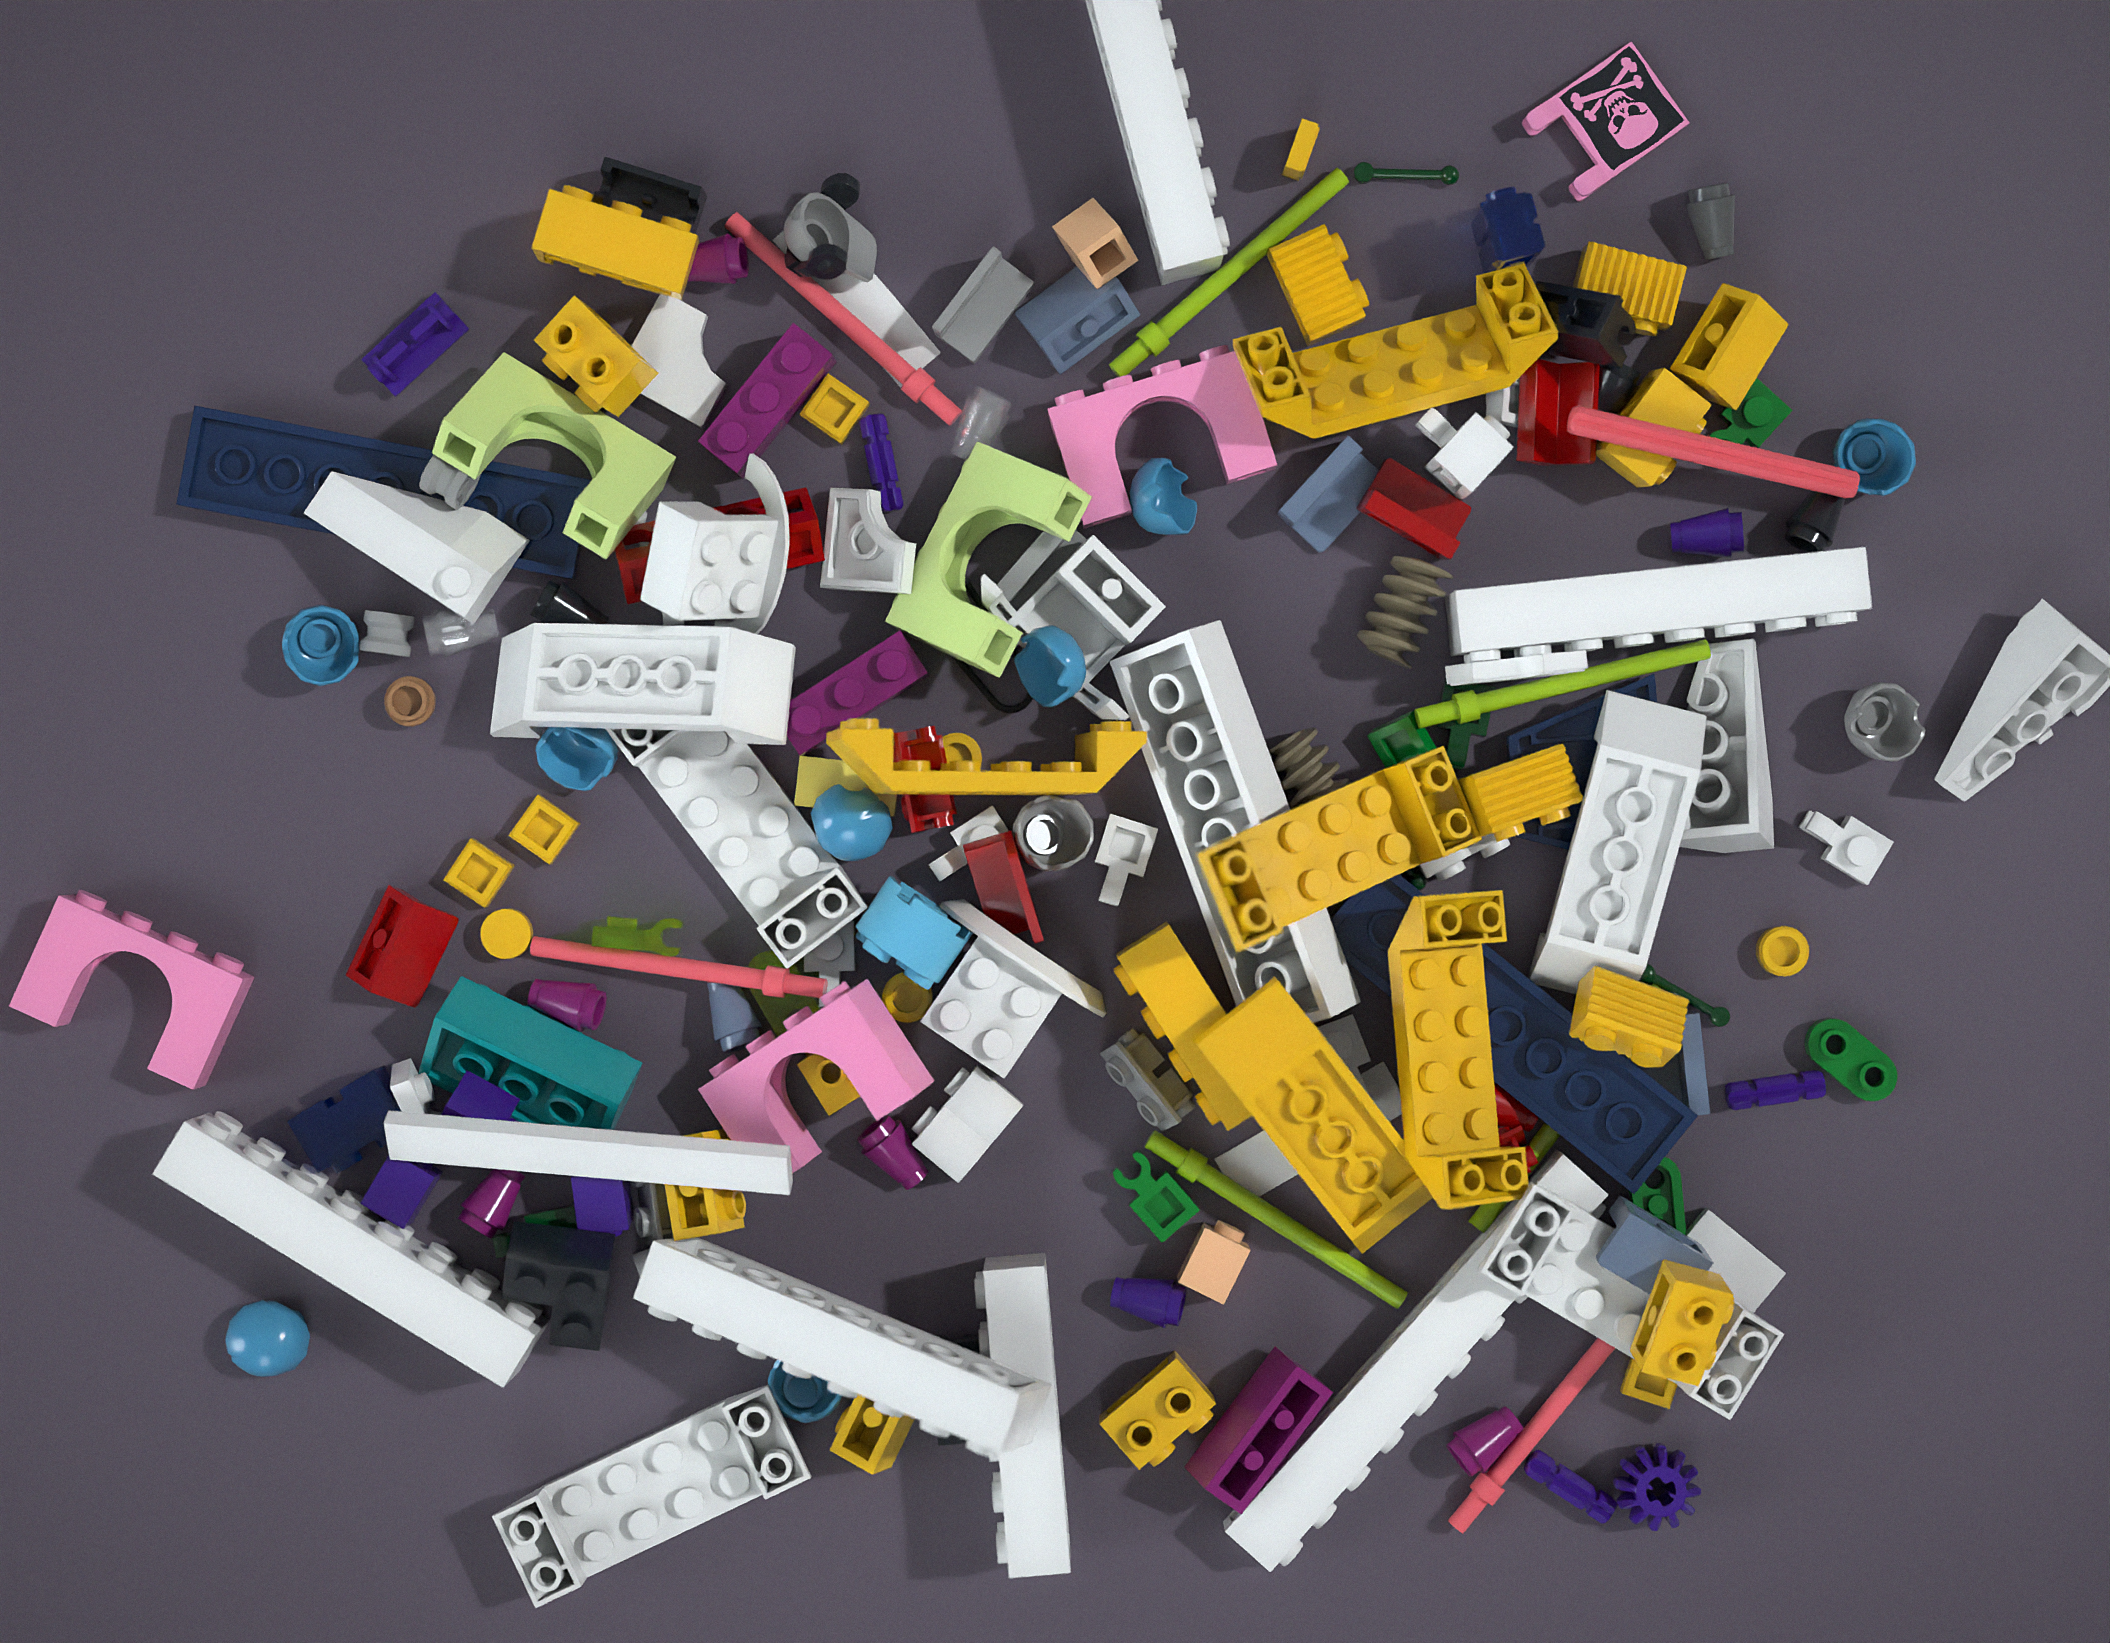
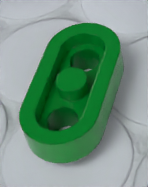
(1852, 1059)
(1664, 1199)

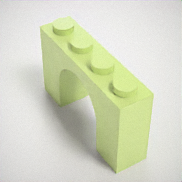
(520, 404)
(987, 495)

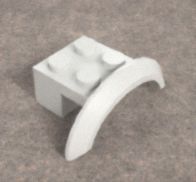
(719, 562)
(1094, 603)
(1000, 993)

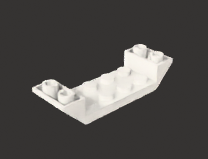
(643, 680)
(748, 834)
(1622, 842)
(1551, 1257)
(650, 1492)

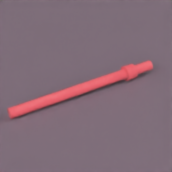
(916, 383)
(772, 981)
(1488, 1486)

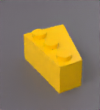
(615, 242)

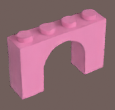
(1211, 388)
(203, 988)
(851, 1032)

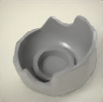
(1884, 722)
(1053, 833)

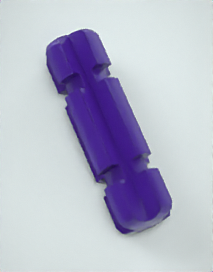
(881, 461)
(1775, 1090)
(1570, 1486)

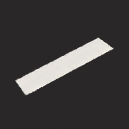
(880, 313)
(1262, 1166)

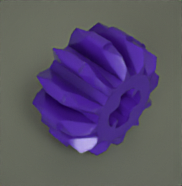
(1644, 1502)

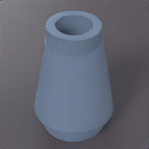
(732, 1017)

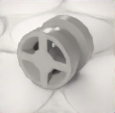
(447, 481)
(387, 633)

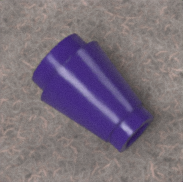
(1709, 534)
(1150, 1299)

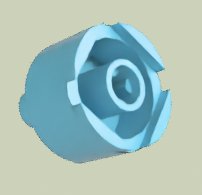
(913, 931)

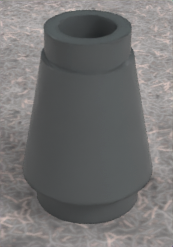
(1712, 218)

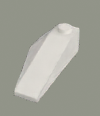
(438, 549)
(2034, 683)
(1734, 786)

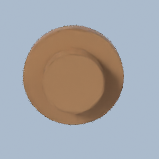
(409, 701)

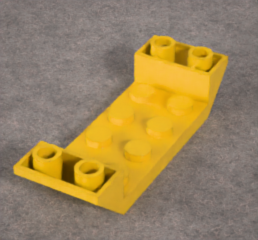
(1401, 365)
(1097, 760)
(1337, 846)
(1447, 1050)
(1315, 1113)

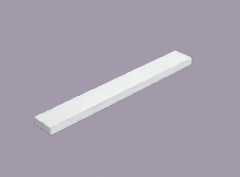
(589, 1152)

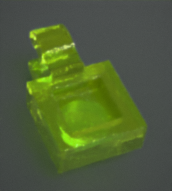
(624, 934)

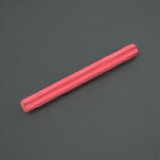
(1713, 452)

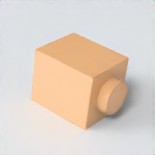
(1095, 243)
(1214, 1260)

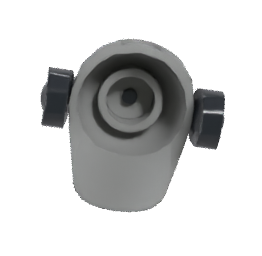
(825, 238)

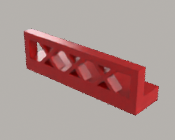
(803, 531)

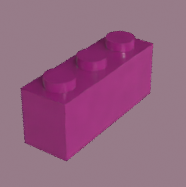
(768, 399)
(853, 691)
(1258, 1430)

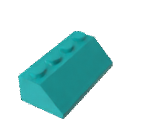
(548, 1066)

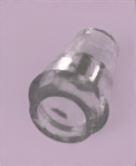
(981, 421)
(450, 633)

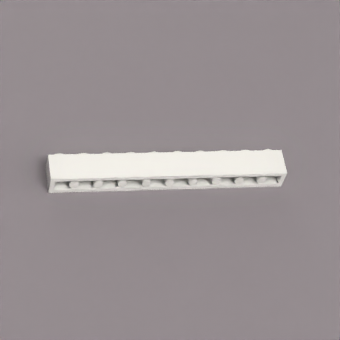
(1391, 1388)

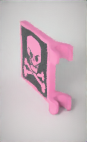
(1614, 113)

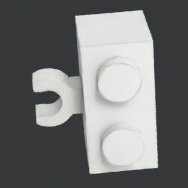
(1464, 454)

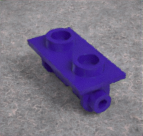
(415, 344)

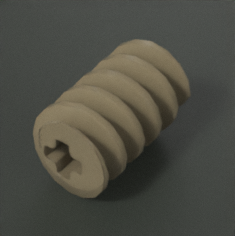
(1403, 609)
(1304, 767)

